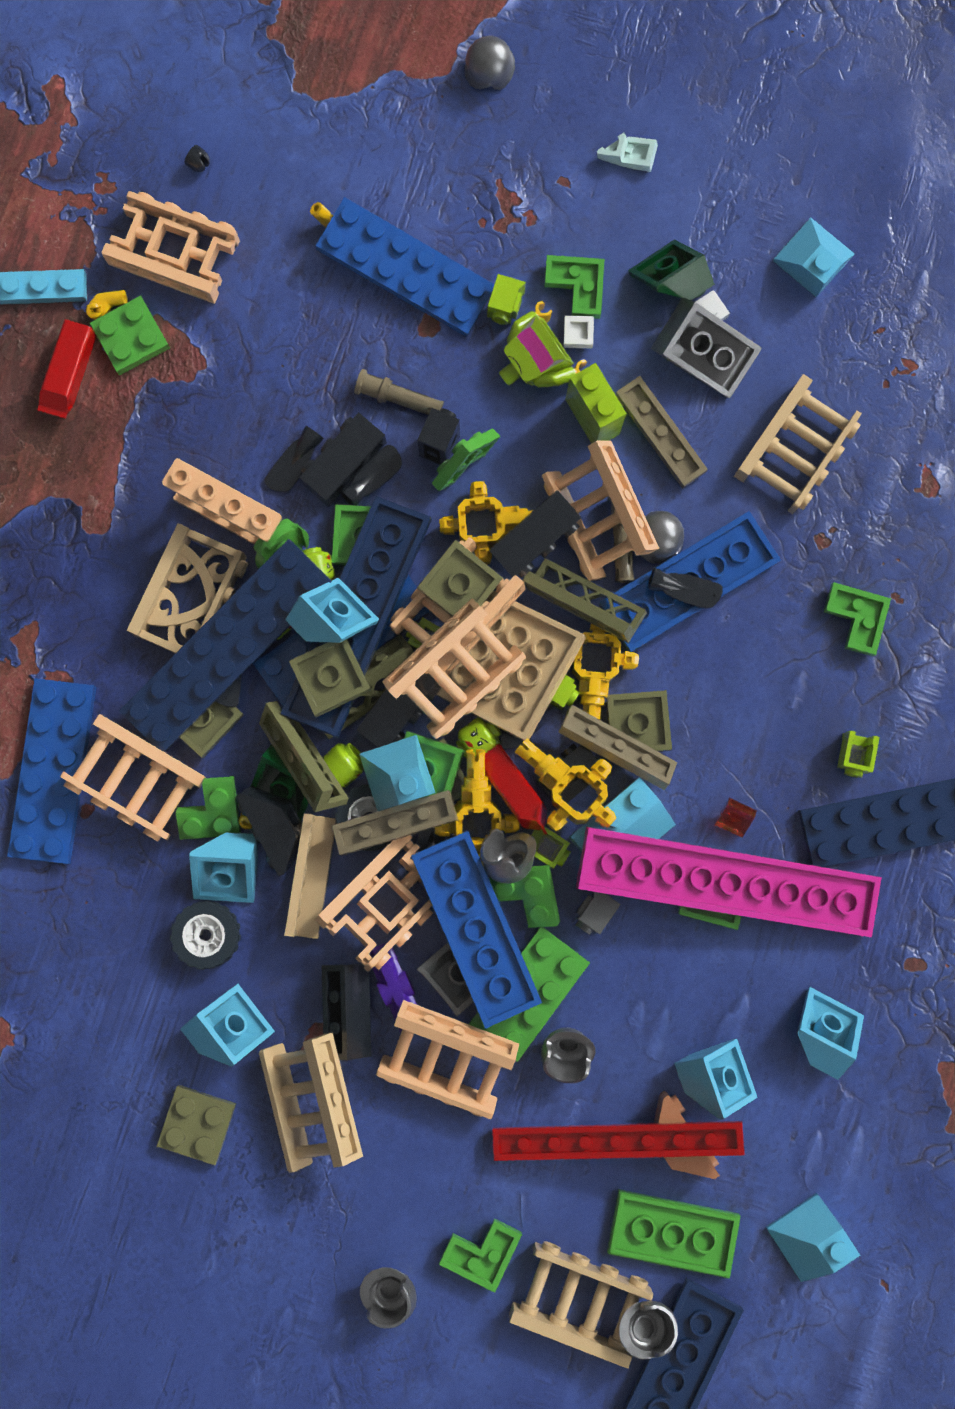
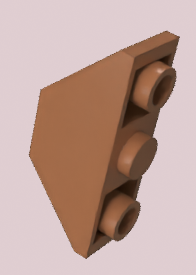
(669, 1111)

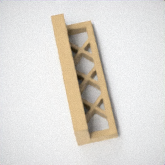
(310, 876)

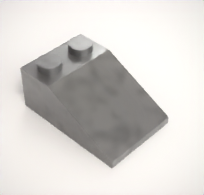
(706, 347)

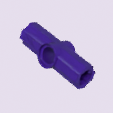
(393, 982)

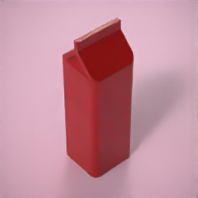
(66, 369)
(515, 789)

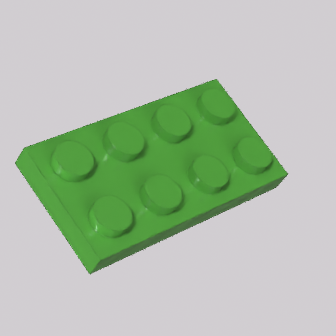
(554, 972)

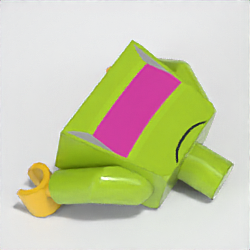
(537, 352)

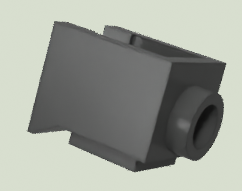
(596, 912)

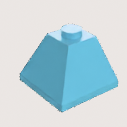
(813, 257)
(330, 614)
(397, 773)
(225, 868)
(228, 1028)
(829, 1033)
(717, 1078)
(812, 1240)

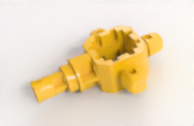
(505, 519)
(595, 685)
(557, 776)
(477, 799)

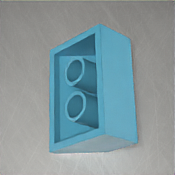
(636, 813)

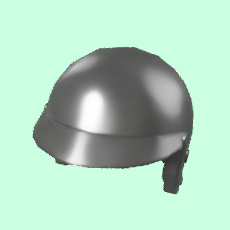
(489, 63)
(667, 533)
(509, 857)
(567, 1055)
(388, 1297)
(648, 1330)

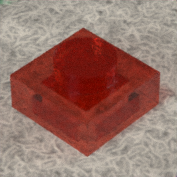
(736, 817)

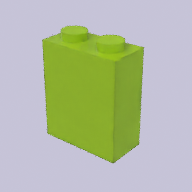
(595, 404)

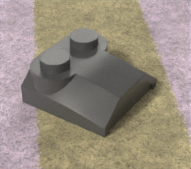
(446, 978)

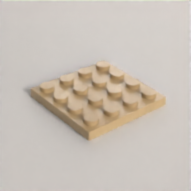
(528, 691)

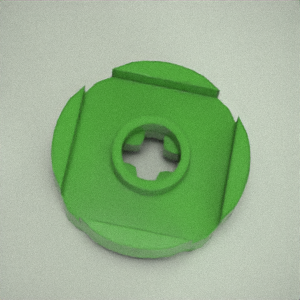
(283, 532)

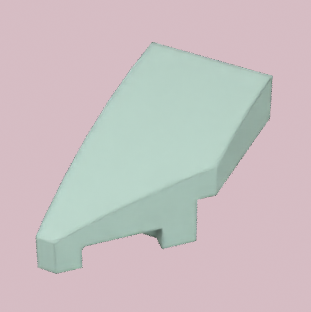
(630, 152)

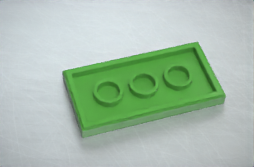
(673, 1233)

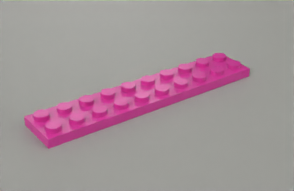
(728, 882)

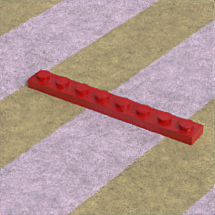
(619, 1141)

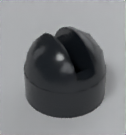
(197, 159)

